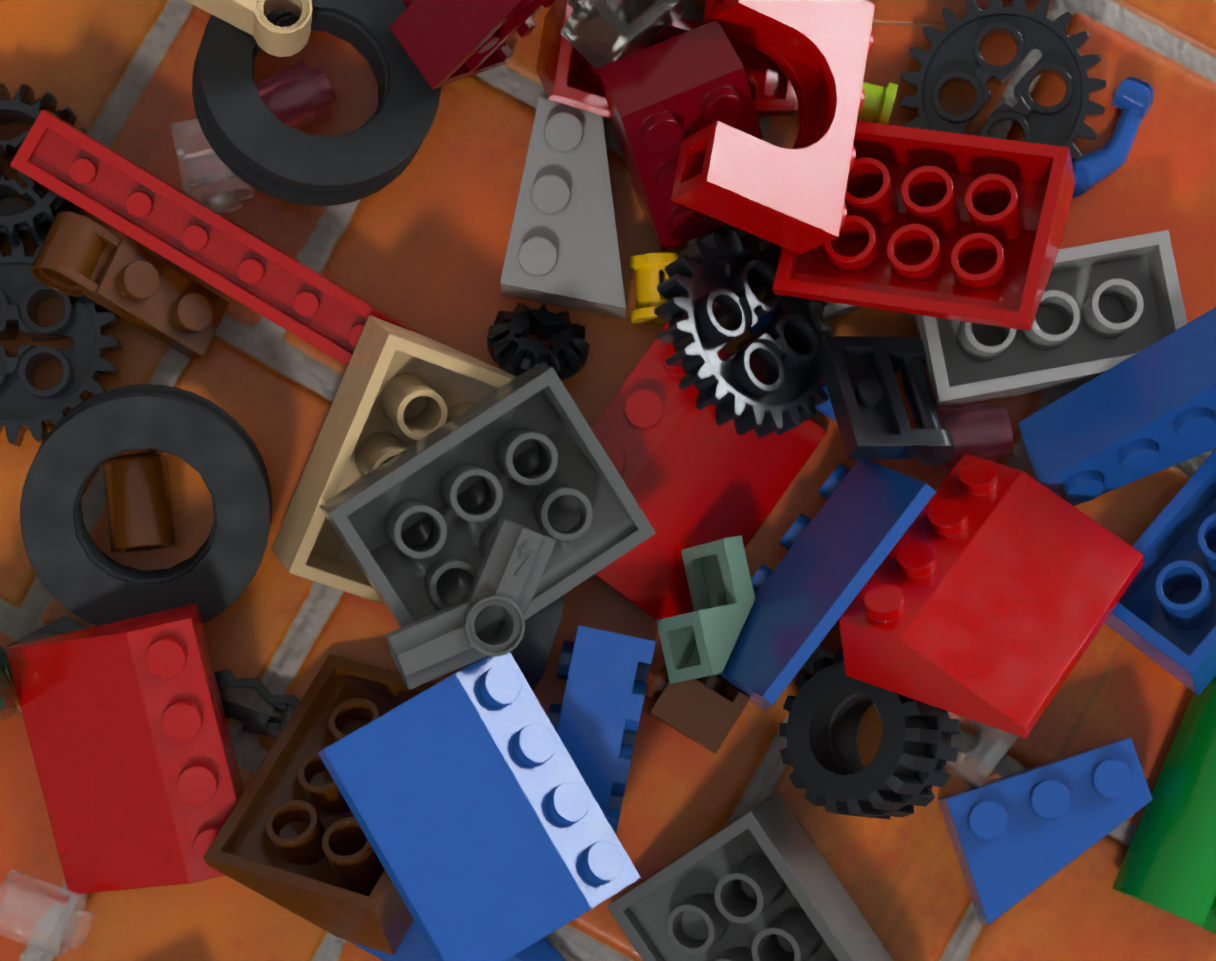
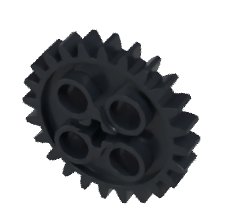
(958, 58)
(719, 294)
(20, 400)

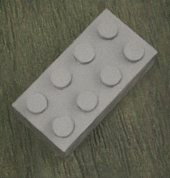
(1093, 315)

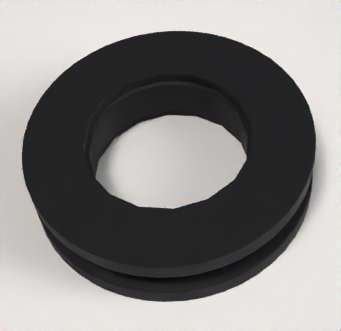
(306, 166)
(139, 419)

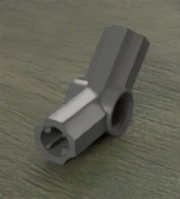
(448, 637)

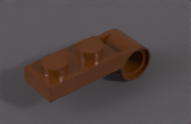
(94, 262)

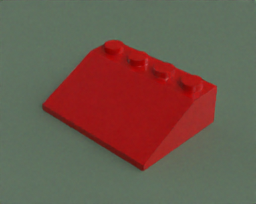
(941, 227)
(688, 478)
(987, 598)
(129, 749)

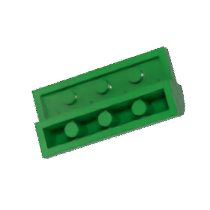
(1175, 841)

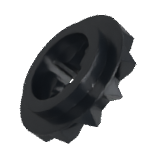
(517, 353)

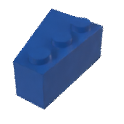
(1039, 820)

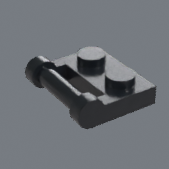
(869, 401)

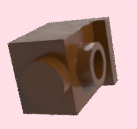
(696, 708)

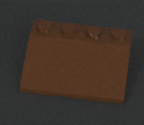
(296, 832)

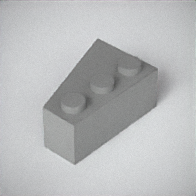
(564, 217)

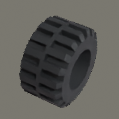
(825, 752)

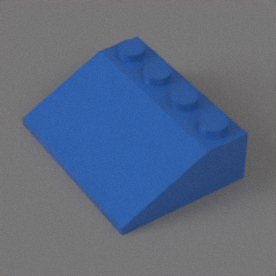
(820, 574)
(479, 814)

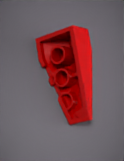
(575, 82)

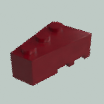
(462, 36)

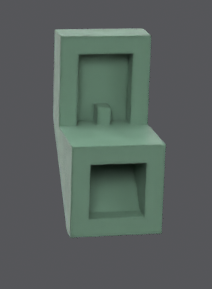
(721, 597)

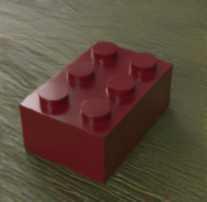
(661, 100)

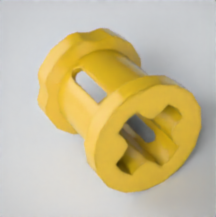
(649, 274)

